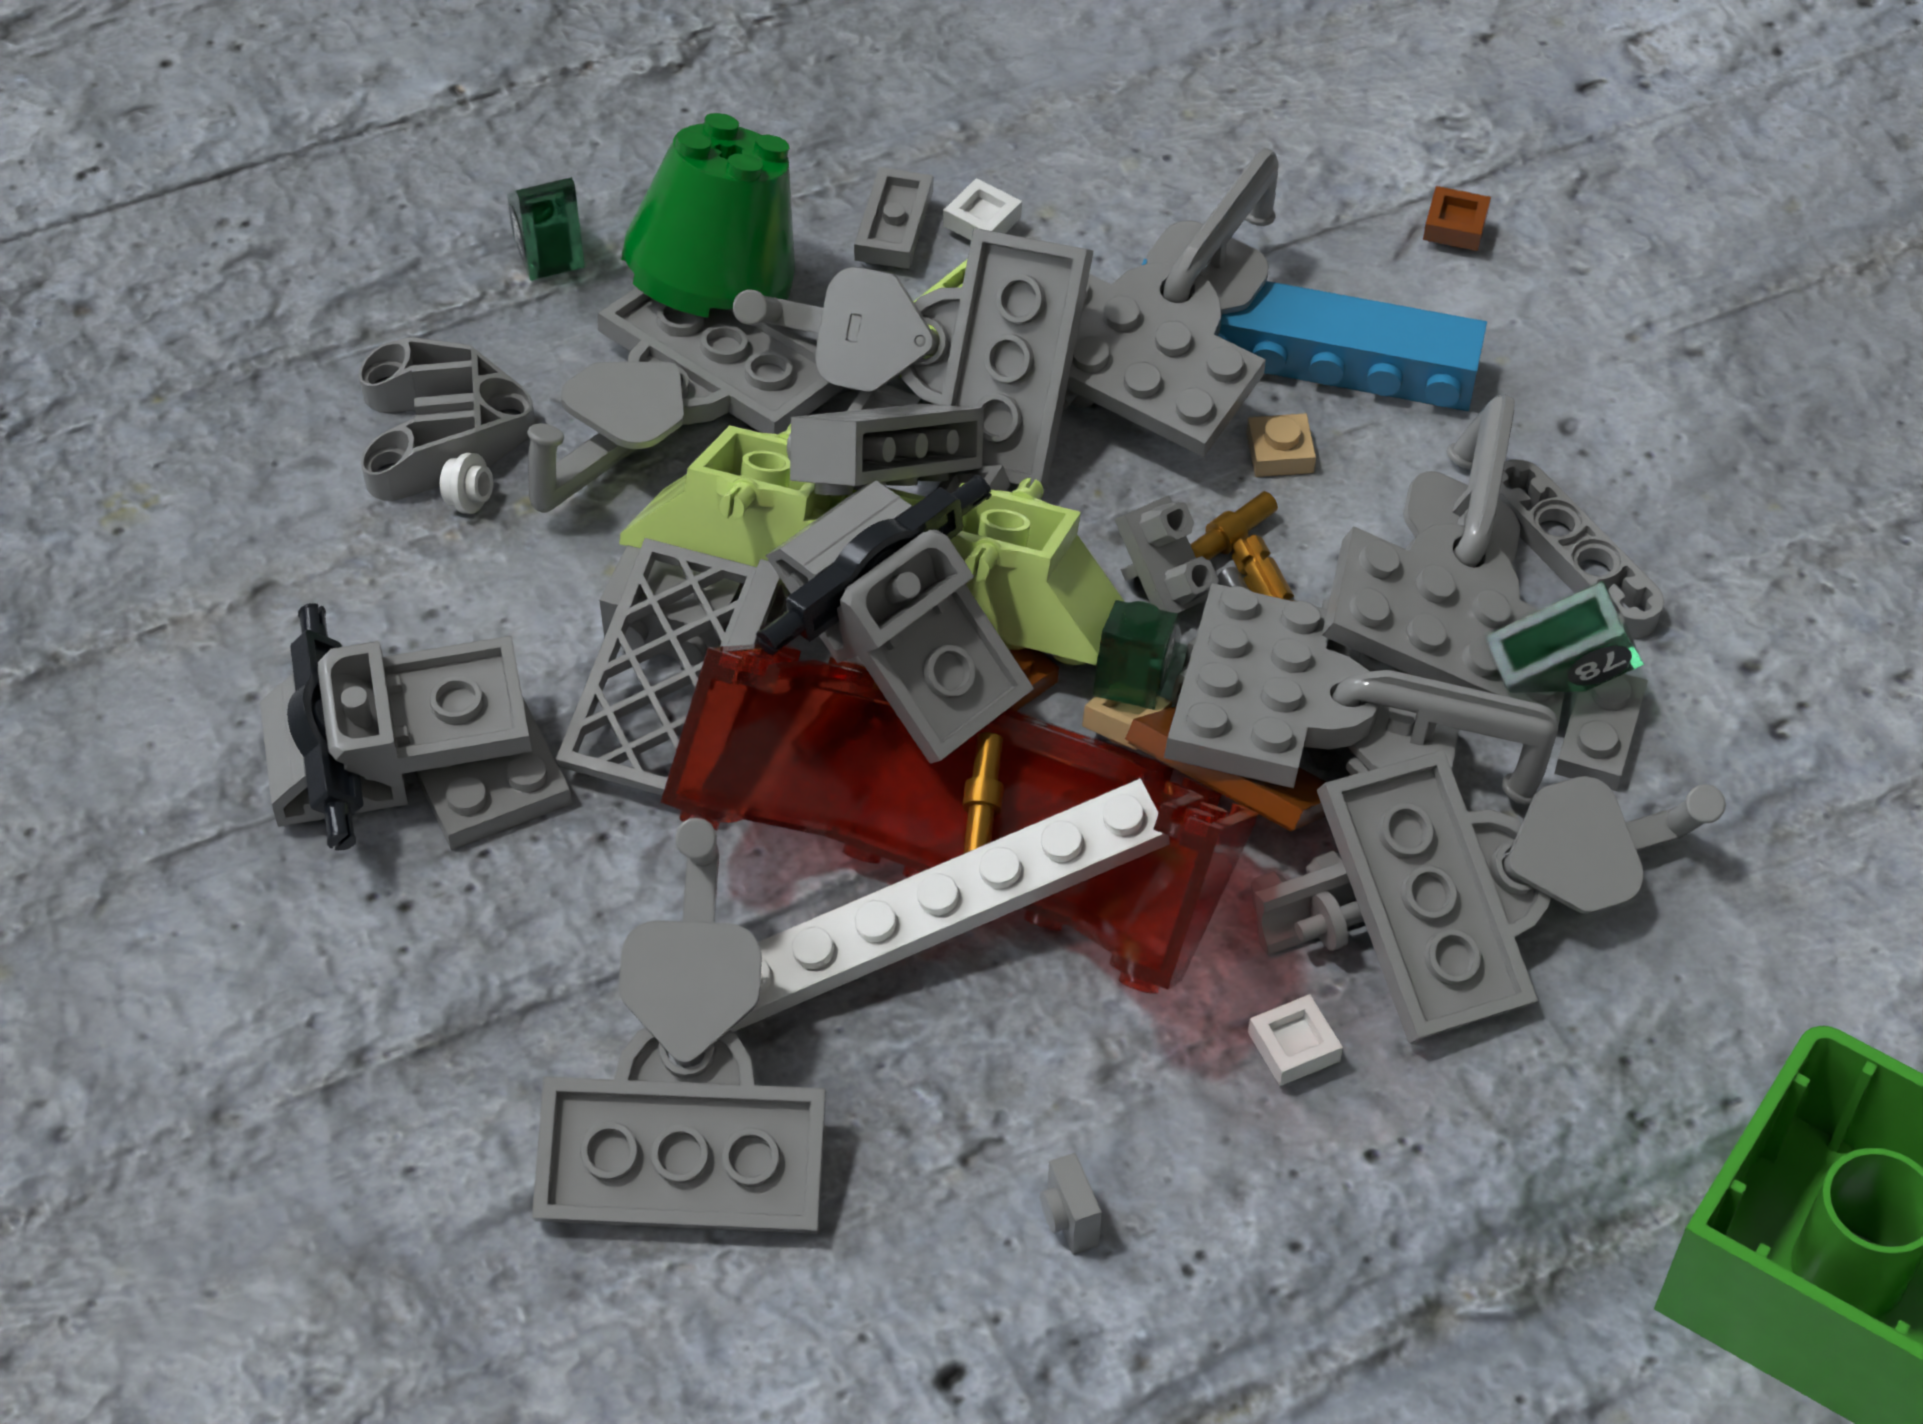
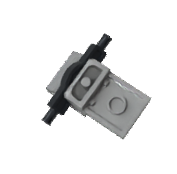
(895, 594)
(361, 720)

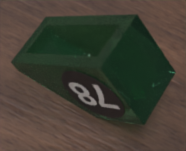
(547, 228)
(1566, 645)
(1136, 653)

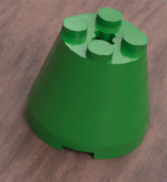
(715, 219)

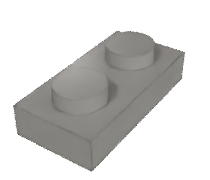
(893, 218)
(1602, 730)

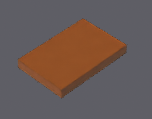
(1280, 804)

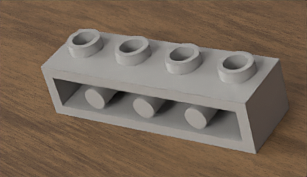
(884, 445)

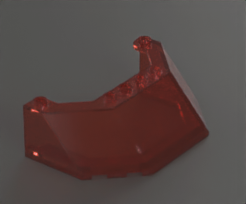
(831, 758)

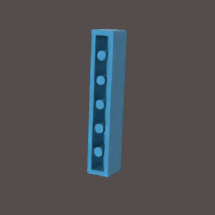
(1360, 344)

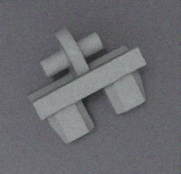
(1164, 556)
(1306, 906)

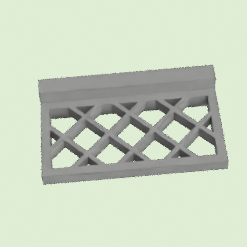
(758, 605)

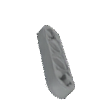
(1583, 543)

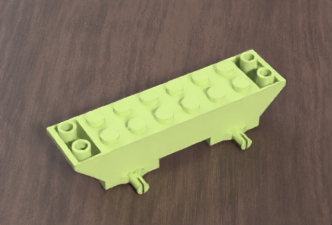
(1023, 552)

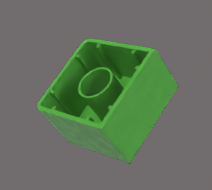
(1773, 1243)

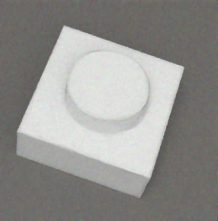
(982, 208)
(1295, 1040)

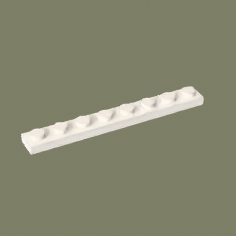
(955, 897)

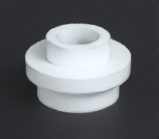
(466, 482)

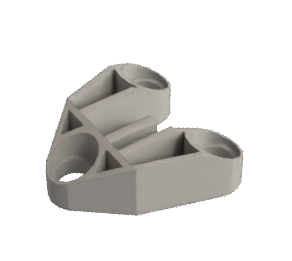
(456, 411)

